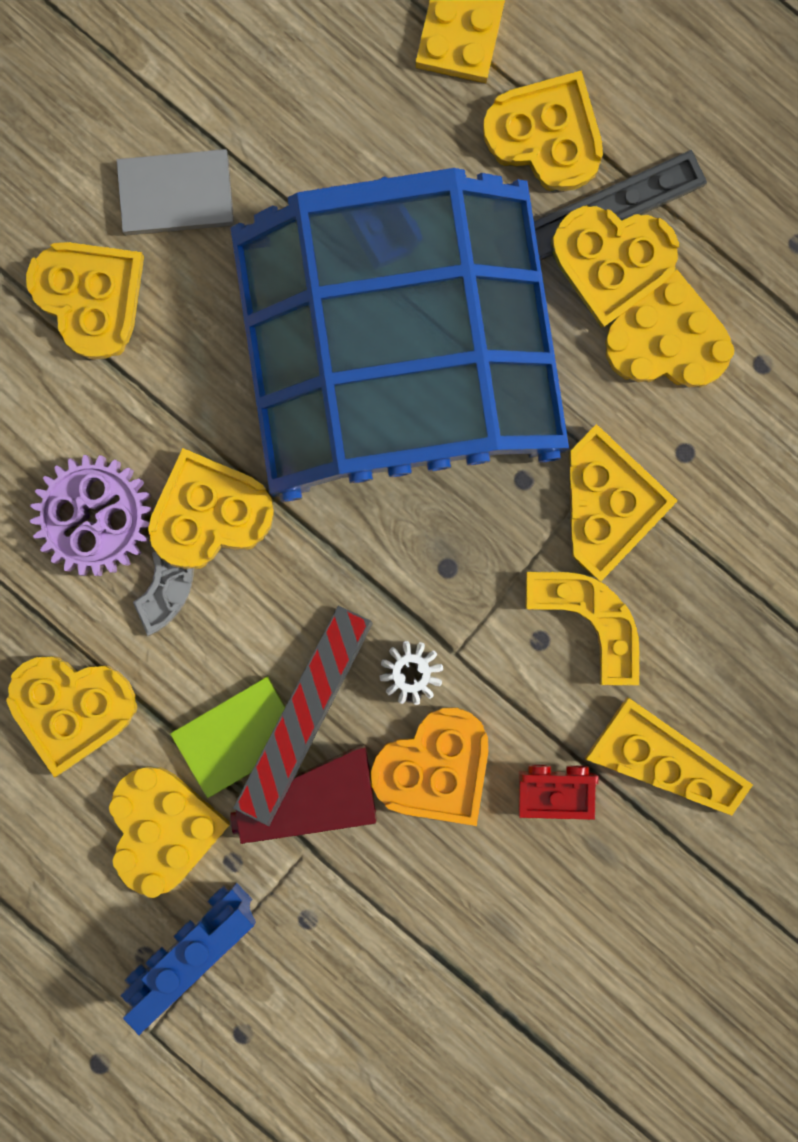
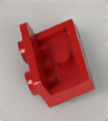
(557, 793)

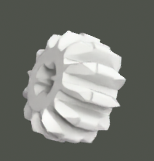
(399, 678)

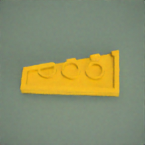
(659, 755)

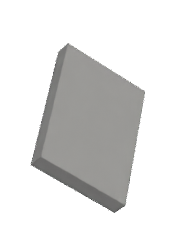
(175, 192)

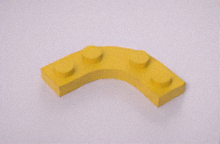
(602, 608)

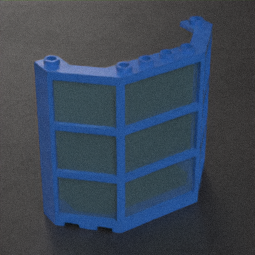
(398, 329)

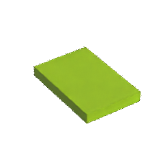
(230, 737)

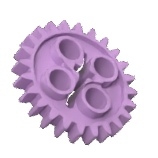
(74, 487)

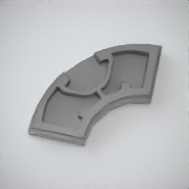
(164, 595)

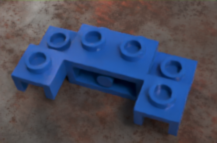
(196, 950)

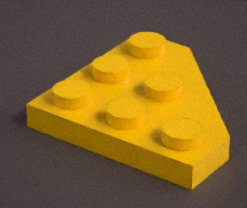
(610, 502)

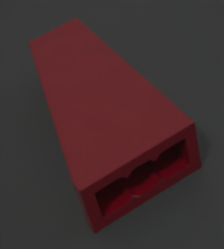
(318, 800)

